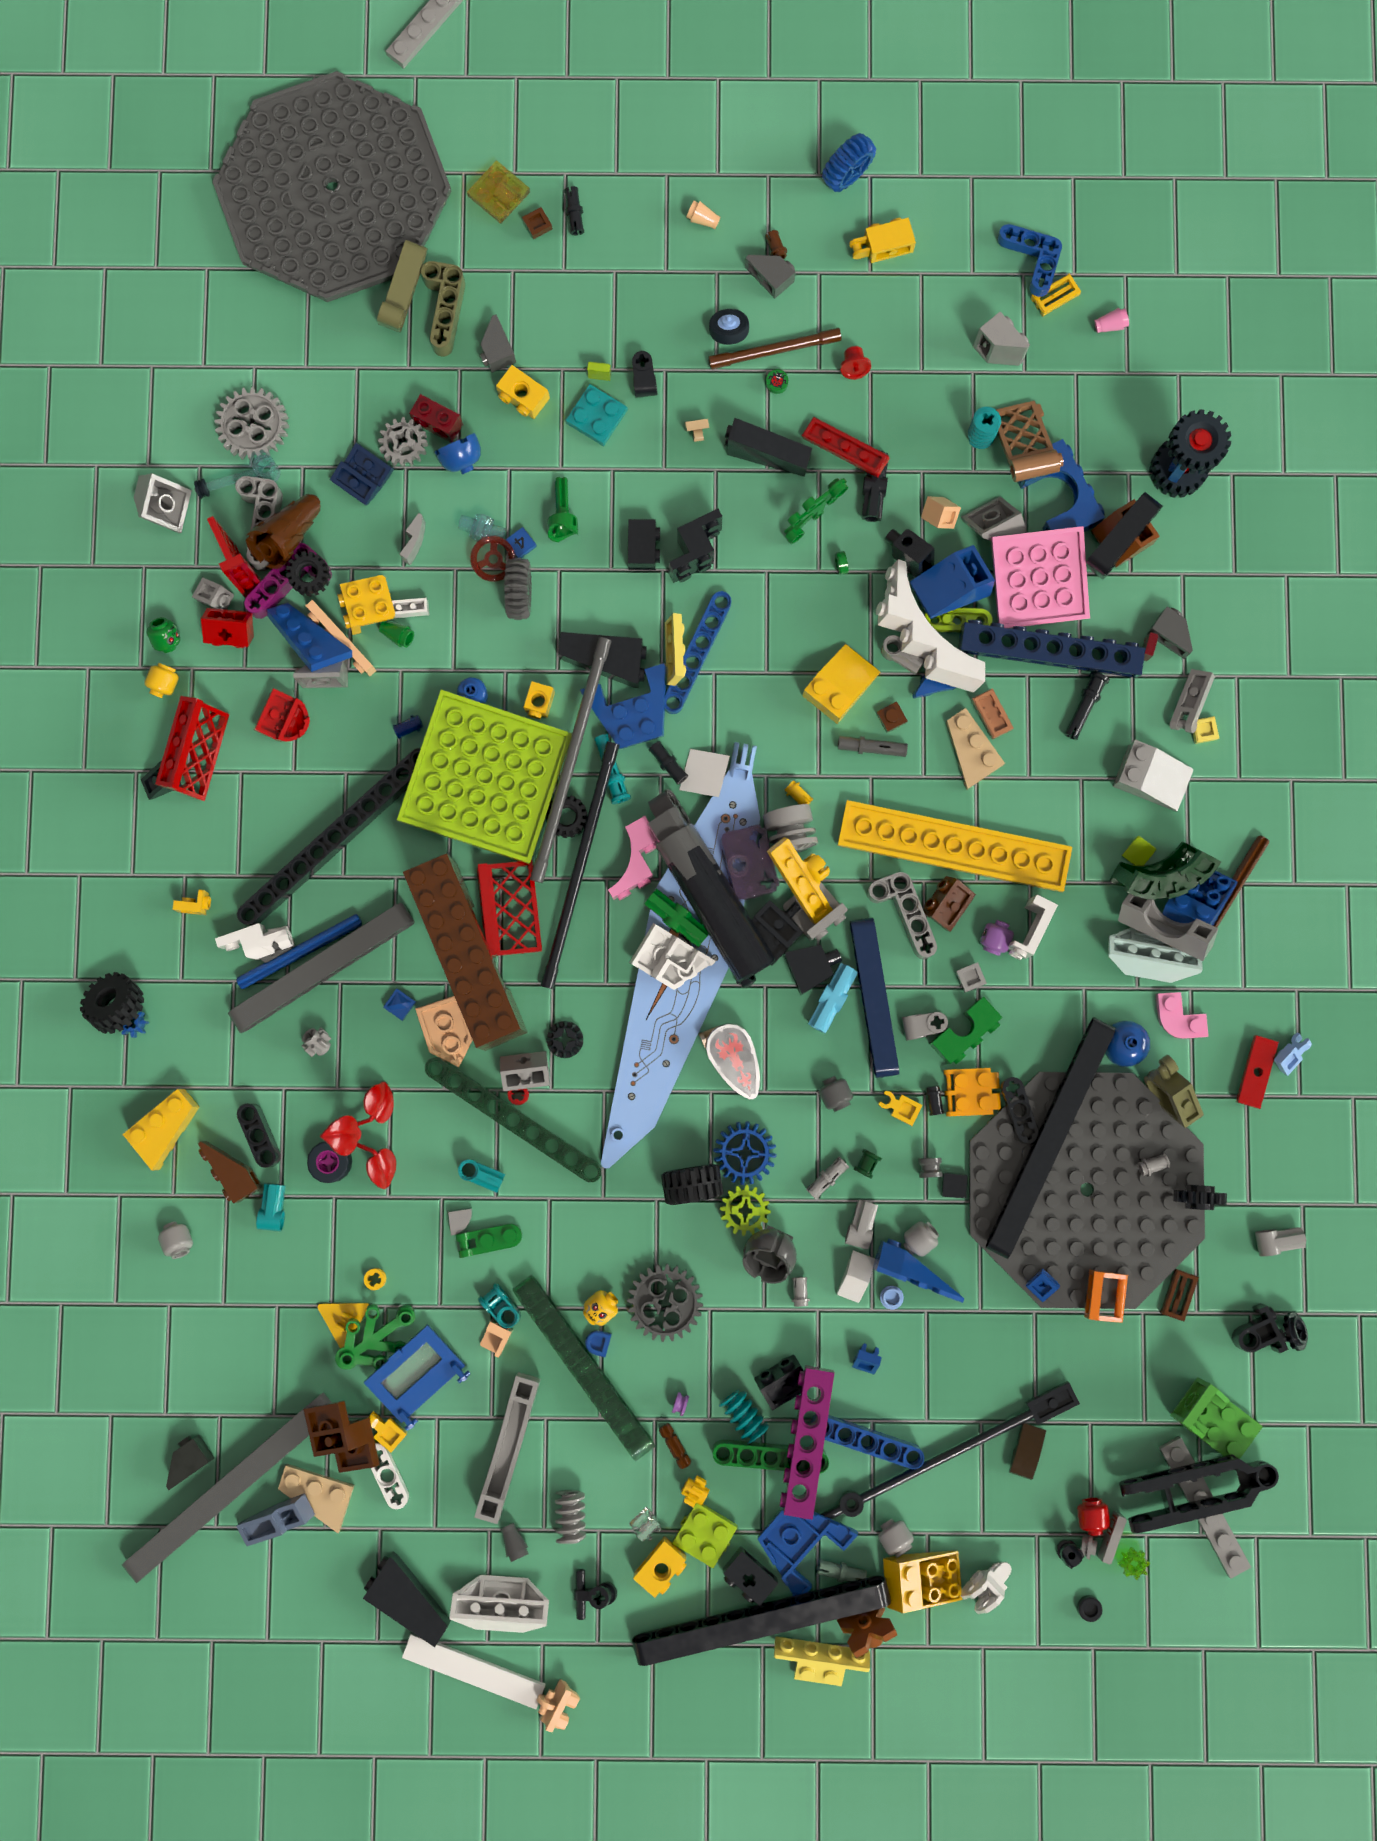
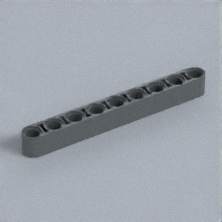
(321, 967)

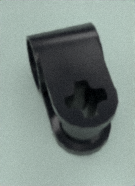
(644, 377)

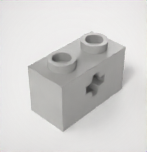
(524, 1071)

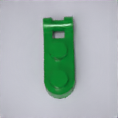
(489, 1239)

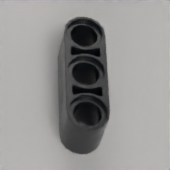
(249, 1128)

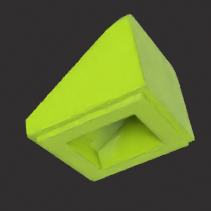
(1139, 851)

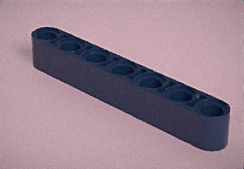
(874, 997)

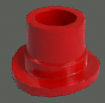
(855, 364)

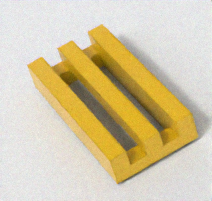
(1072, 285)

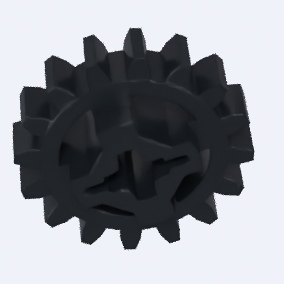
(1200, 1197)

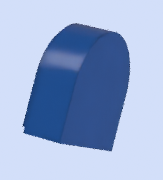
(598, 1342)

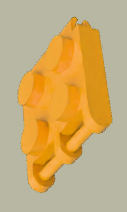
(972, 1091)

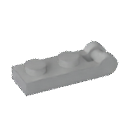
(1192, 700)

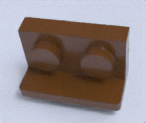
(948, 902)

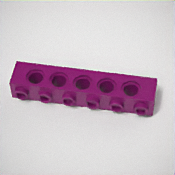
(804, 1505)

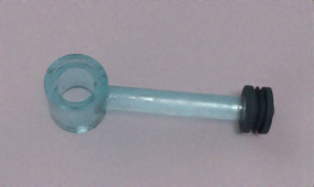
(202, 487)

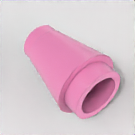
(1112, 321)

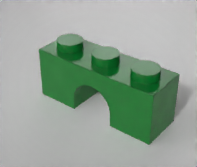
(982, 1019)

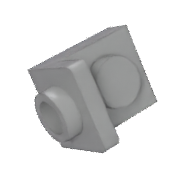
(212, 594)

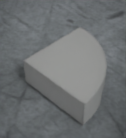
(459, 1220)

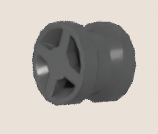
(930, 1167)

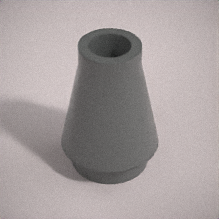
(514, 1543)

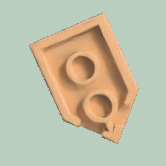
(445, 1030)

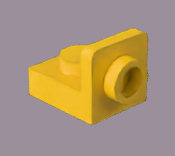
(189, 905)

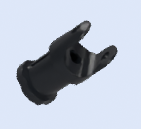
(1064, 1548)

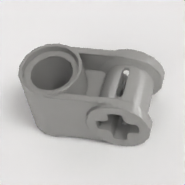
(920, 1025)

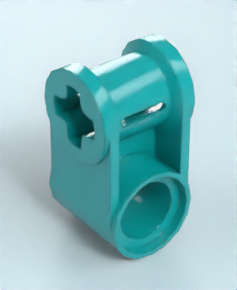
(499, 1306)

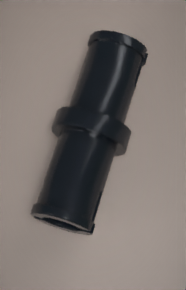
(574, 211)
(668, 762)

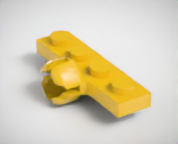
(802, 878)

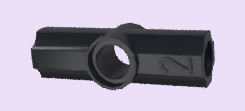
(874, 493)

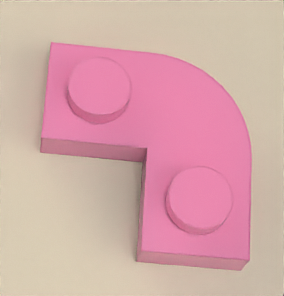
(1174, 1022)

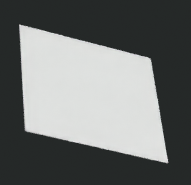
(705, 772)

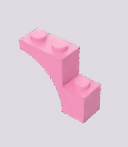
(637, 872)

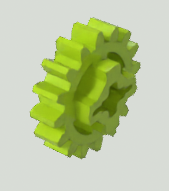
(756, 1211)

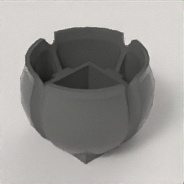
(769, 1255)

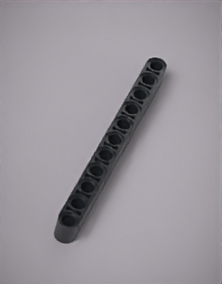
(324, 841)
(1050, 1138)
(761, 1620)

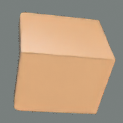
(940, 512)
(496, 1338)

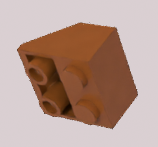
(1144, 540)

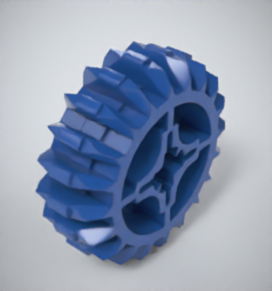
(849, 162)
(760, 1154)

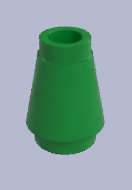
(397, 633)

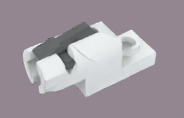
(257, 942)

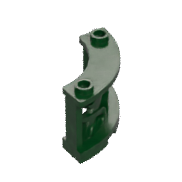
(1169, 877)

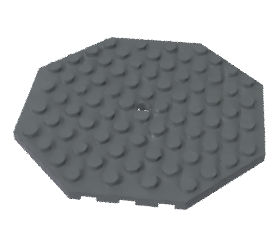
(320, 135)
(1127, 1219)

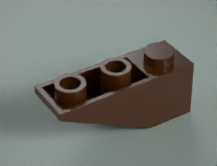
(236, 1177)

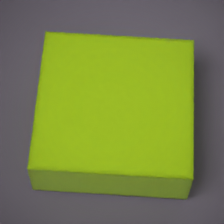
(599, 371)

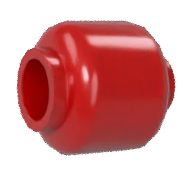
(1093, 1516)

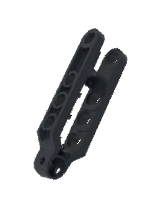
(1252, 1479)

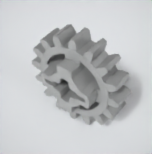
(406, 451)

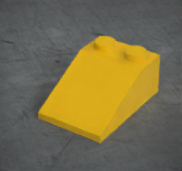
(840, 683)

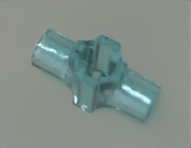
(480, 527)

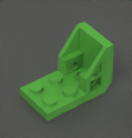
(1216, 1419)

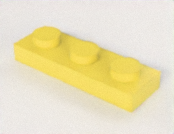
(674, 649)

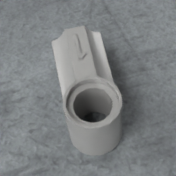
(908, 661)
(860, 1230)
(1274, 1242)

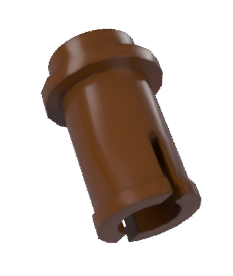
(775, 244)

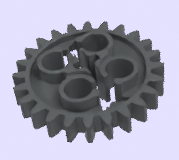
(685, 1309)

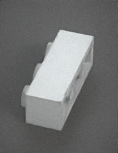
(411, 607)

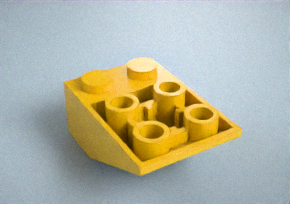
(922, 1580)

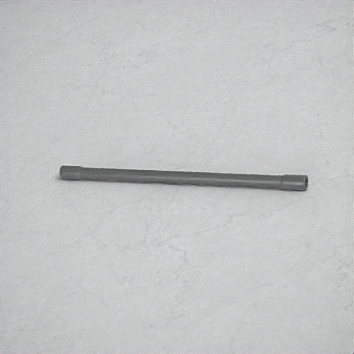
(541, 862)

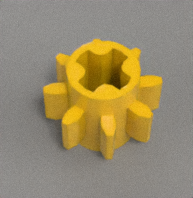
(695, 1491)

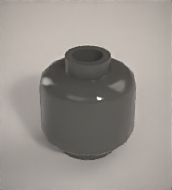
(835, 1094)

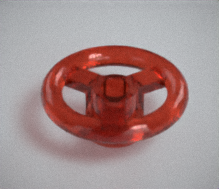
(494, 541)

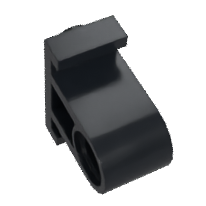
(1262, 1331)

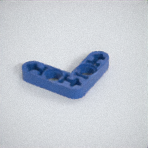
(1044, 254)

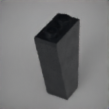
(766, 448)
(623, 658)
(406, 1600)

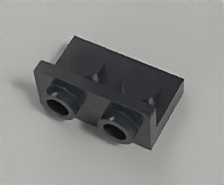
(780, 1382)

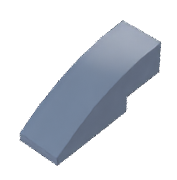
(276, 1520)

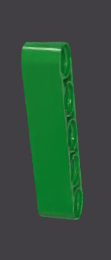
(757, 1460)

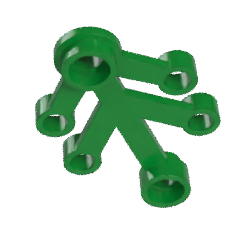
(814, 509)
(372, 1339)

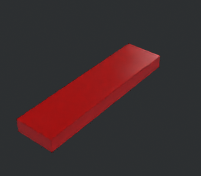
(845, 447)

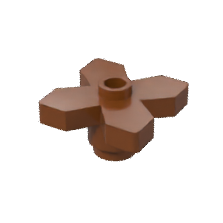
(867, 1630)

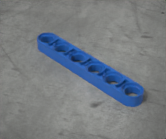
(699, 653)

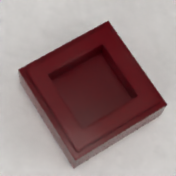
(1150, 644)

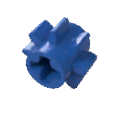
(140, 1024)

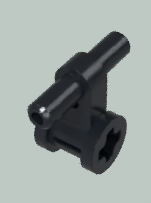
(598, 1596)

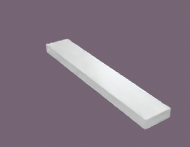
(474, 1671)

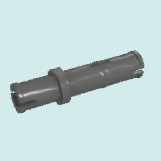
(872, 746)

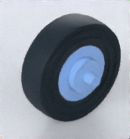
(729, 326)

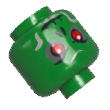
(163, 635)

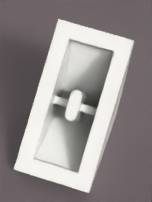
(856, 1276)

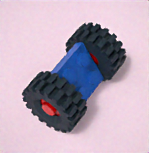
(1193, 450)

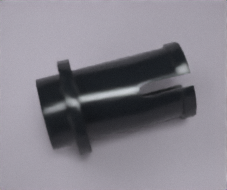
(934, 1100)

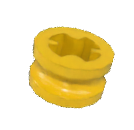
(372, 1272)

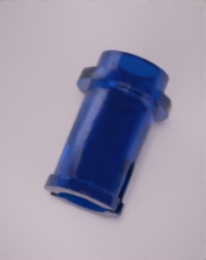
(408, 726)

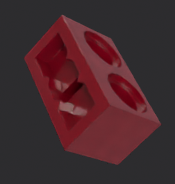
(436, 418)

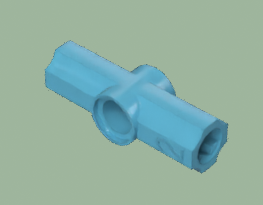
(833, 998)

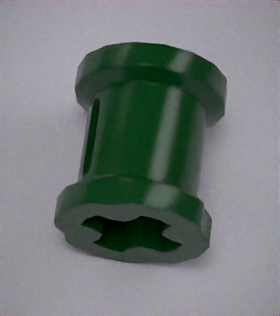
(867, 1163)

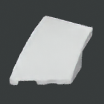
(669, 958)

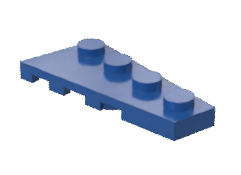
(308, 639)

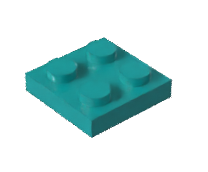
(596, 415)

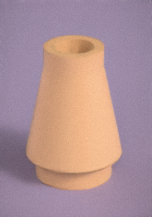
(702, 215)

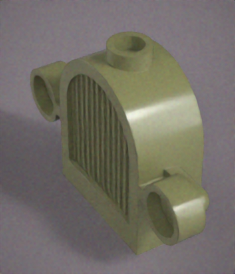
(1174, 1092)

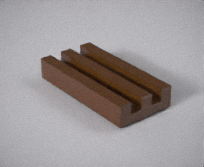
(1170, 1292)

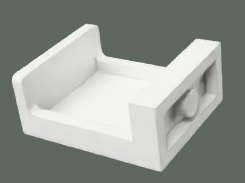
(1044, 911)

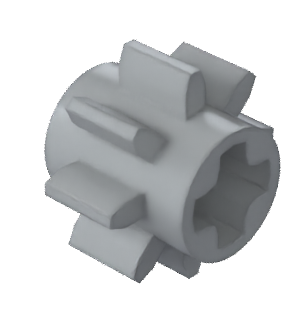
(316, 1042)

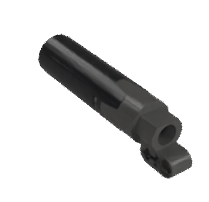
(707, 889)

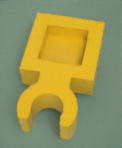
(903, 1108)

